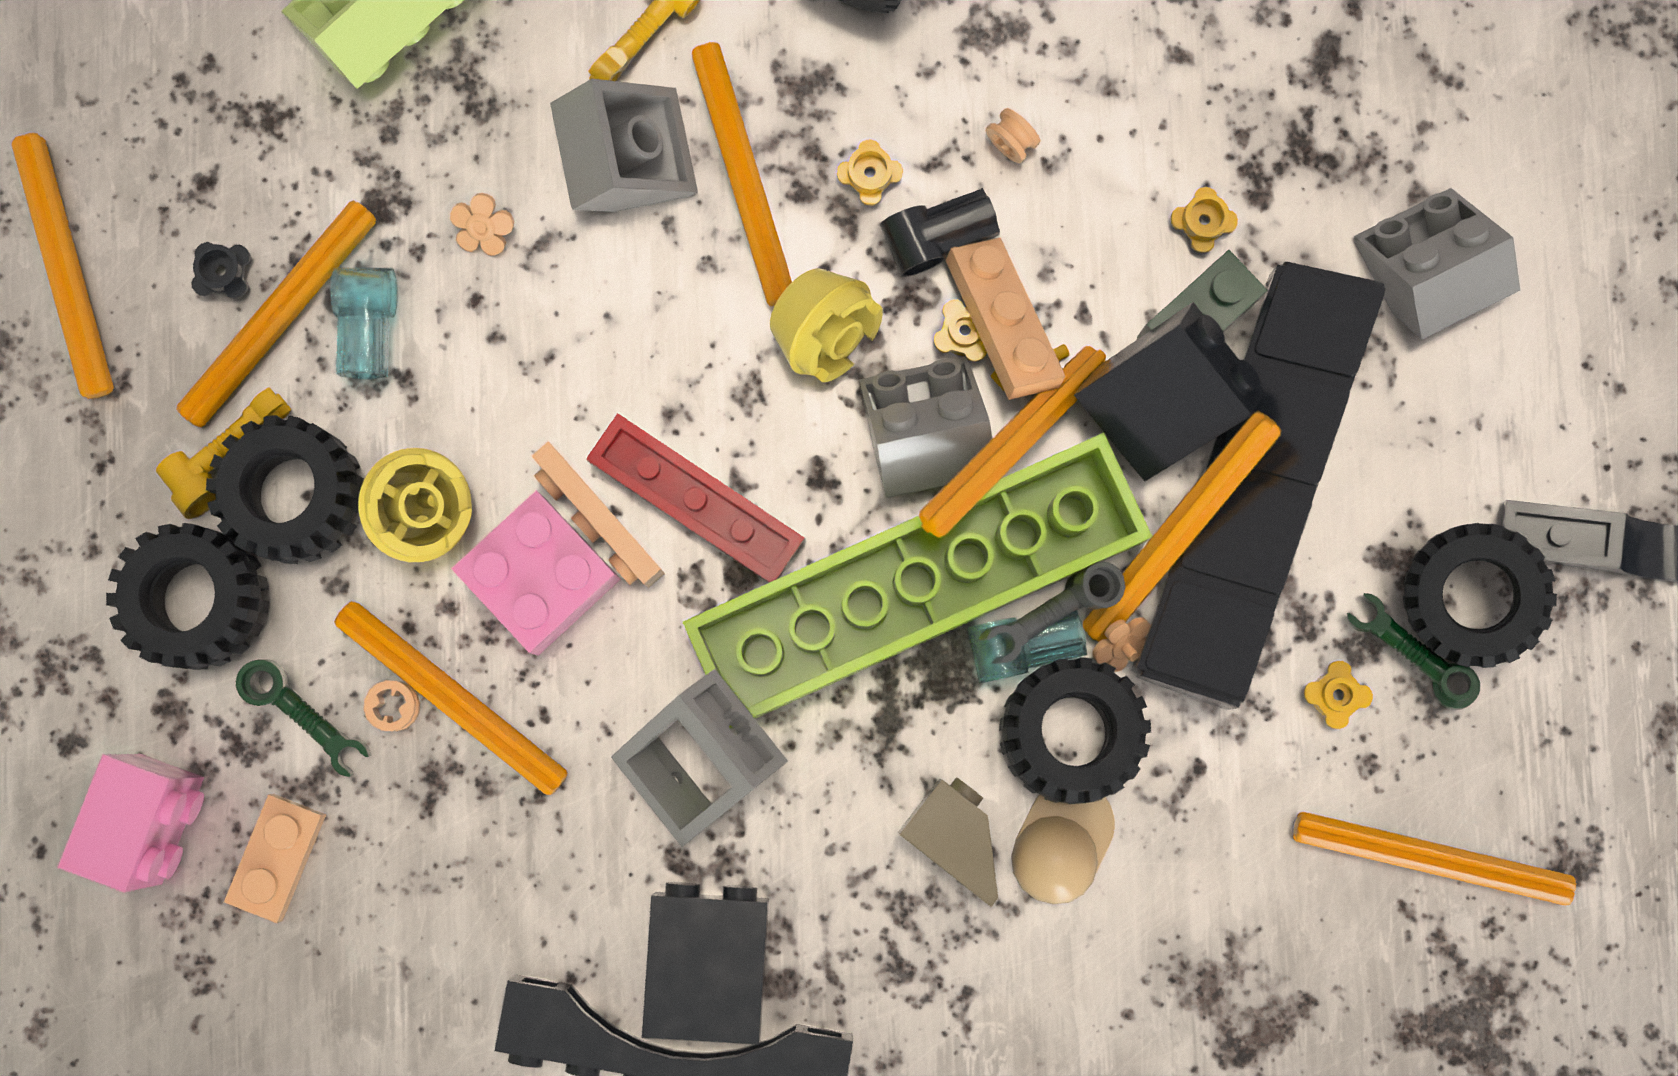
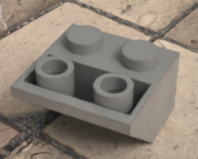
(1440, 262)
(924, 423)

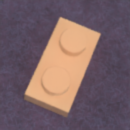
(275, 858)

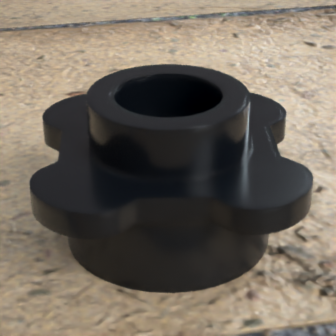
(209, 258)

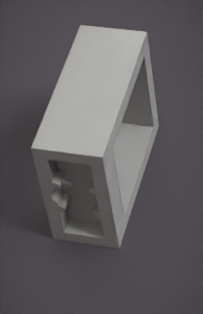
(742, 758)

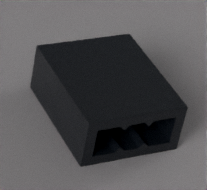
(1170, 392)
(705, 964)

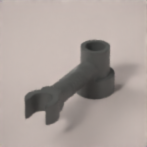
(1106, 589)

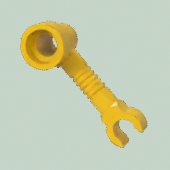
(618, 56)
(188, 476)

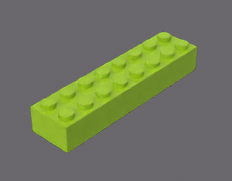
(917, 585)

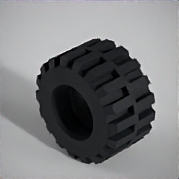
(243, 475)
(143, 589)
(1531, 595)
(1122, 723)

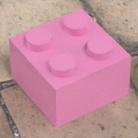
(536, 574)
(132, 822)

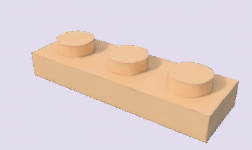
(1005, 318)
(595, 518)

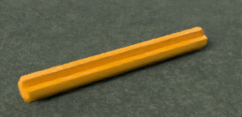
(742, 170)
(62, 266)
(276, 314)
(1007, 447)
(1187, 520)
(451, 698)
(1434, 858)

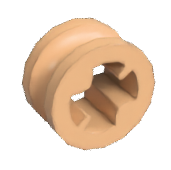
(1012, 135)
(374, 701)

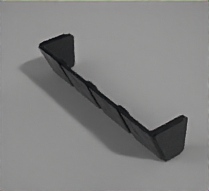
(1234, 571)

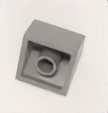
(622, 145)

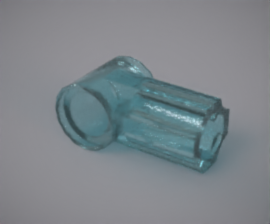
(364, 304)
(1057, 642)

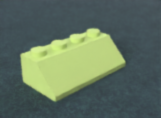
(363, 34)

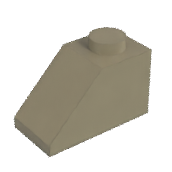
(955, 836)

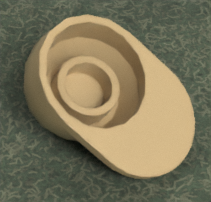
(1061, 848)

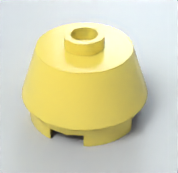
(823, 321)
(414, 505)

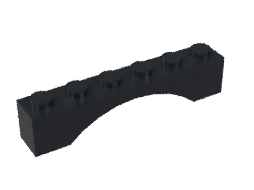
(558, 1025)

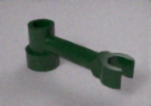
(1428, 662)
(292, 704)

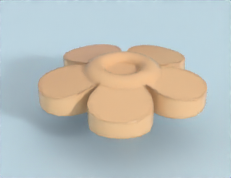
(480, 225)
(1123, 643)

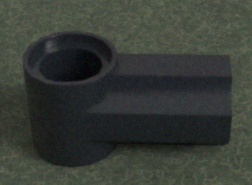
(923, 236)

